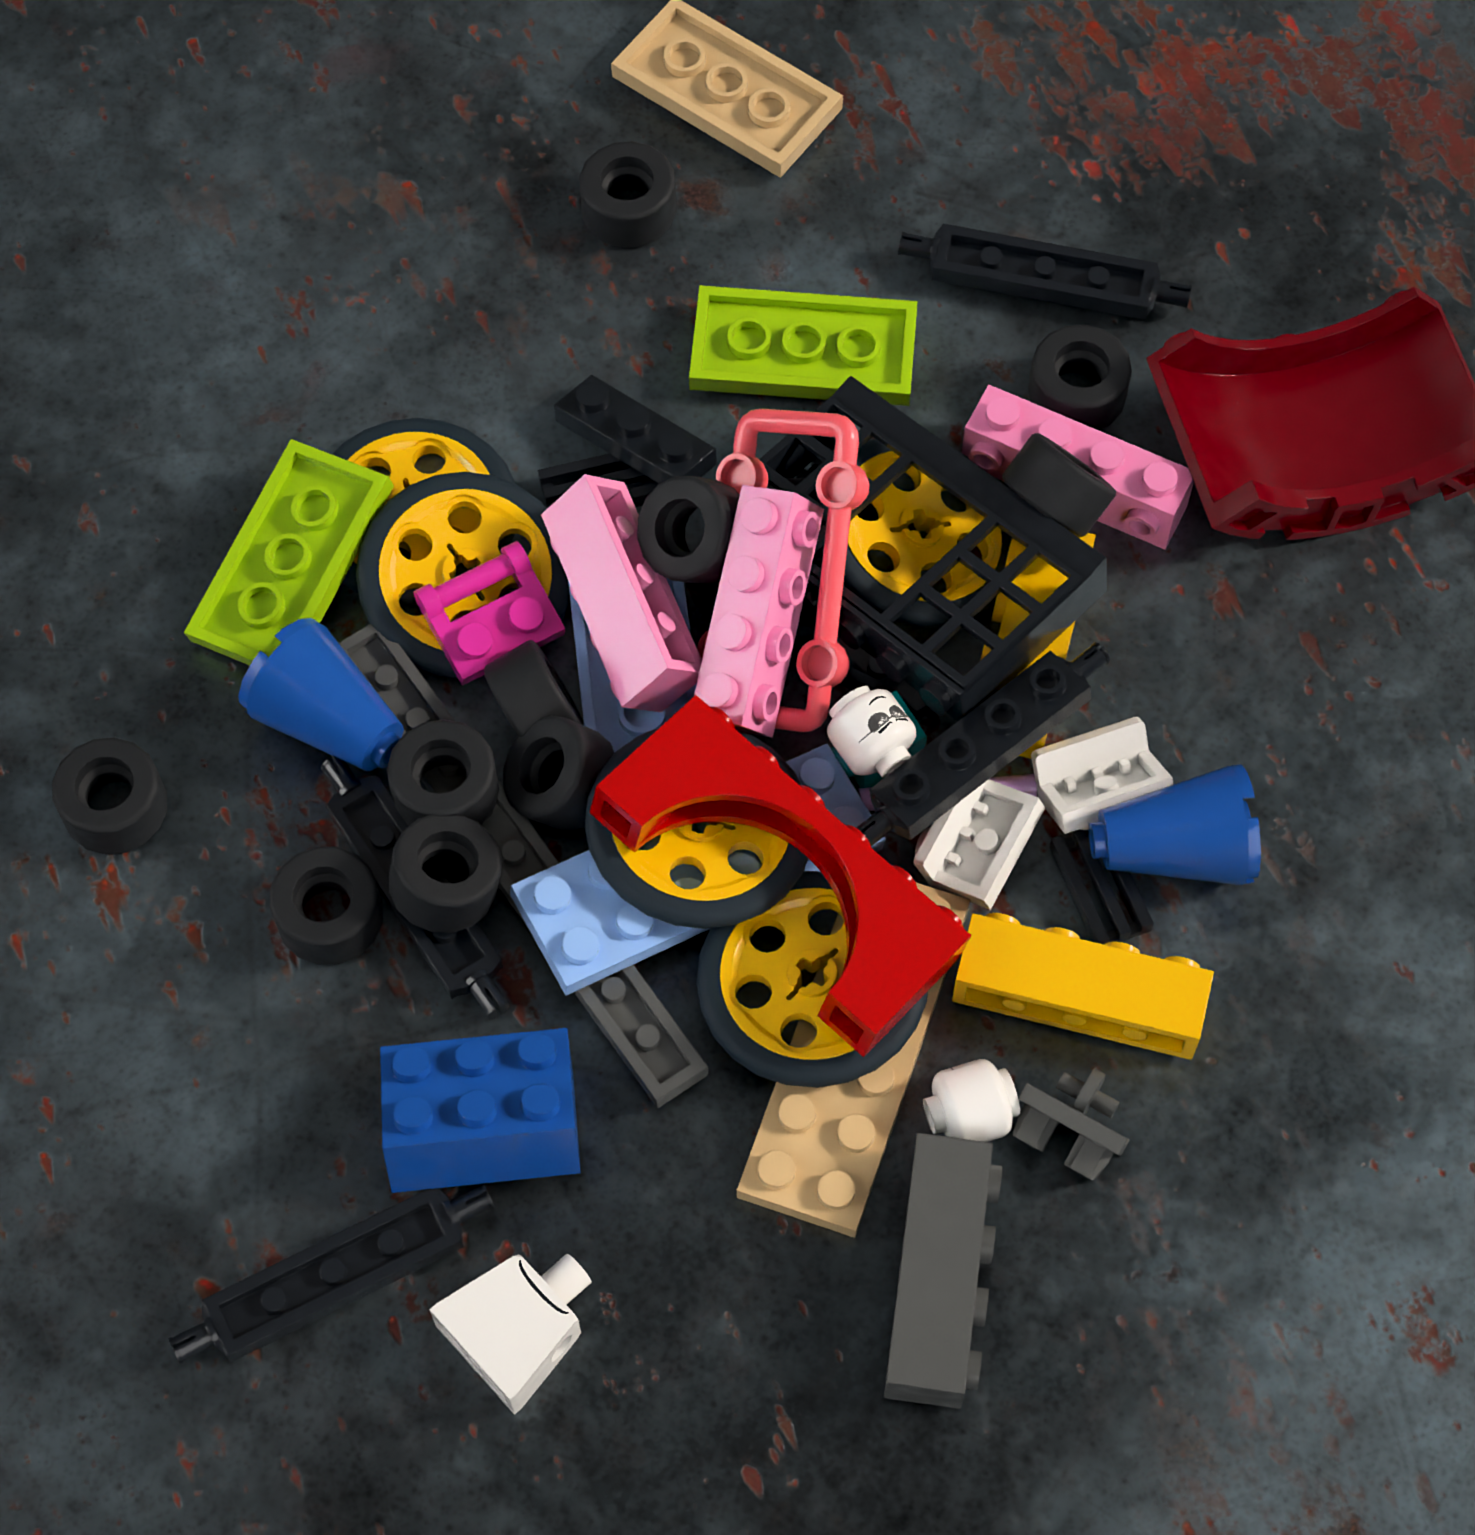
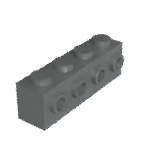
(940, 1272)

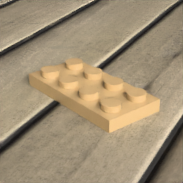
(727, 86)

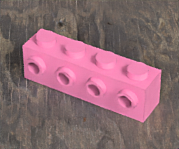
(1148, 487)
(621, 597)
(759, 606)

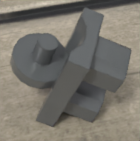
(1043, 1113)

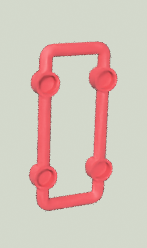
(841, 488)

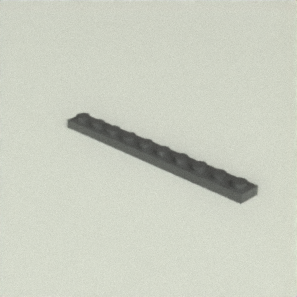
(619, 1003)

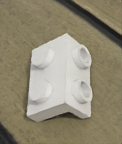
(1096, 772)
(978, 842)

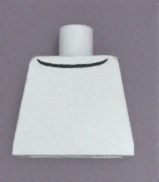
(514, 1324)

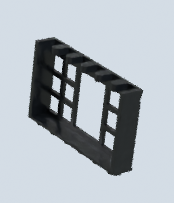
(896, 651)

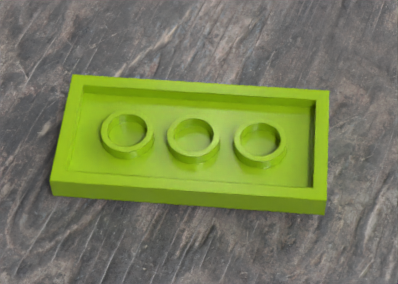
(801, 343)
(289, 552)

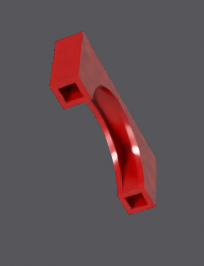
(709, 772)

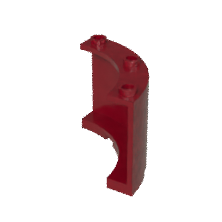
(1323, 422)

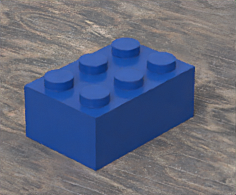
(478, 1110)

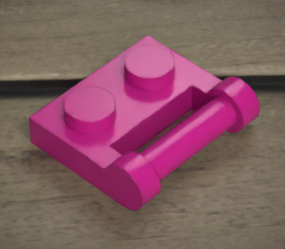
(493, 628)

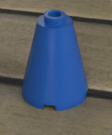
(320, 697)
(1184, 831)

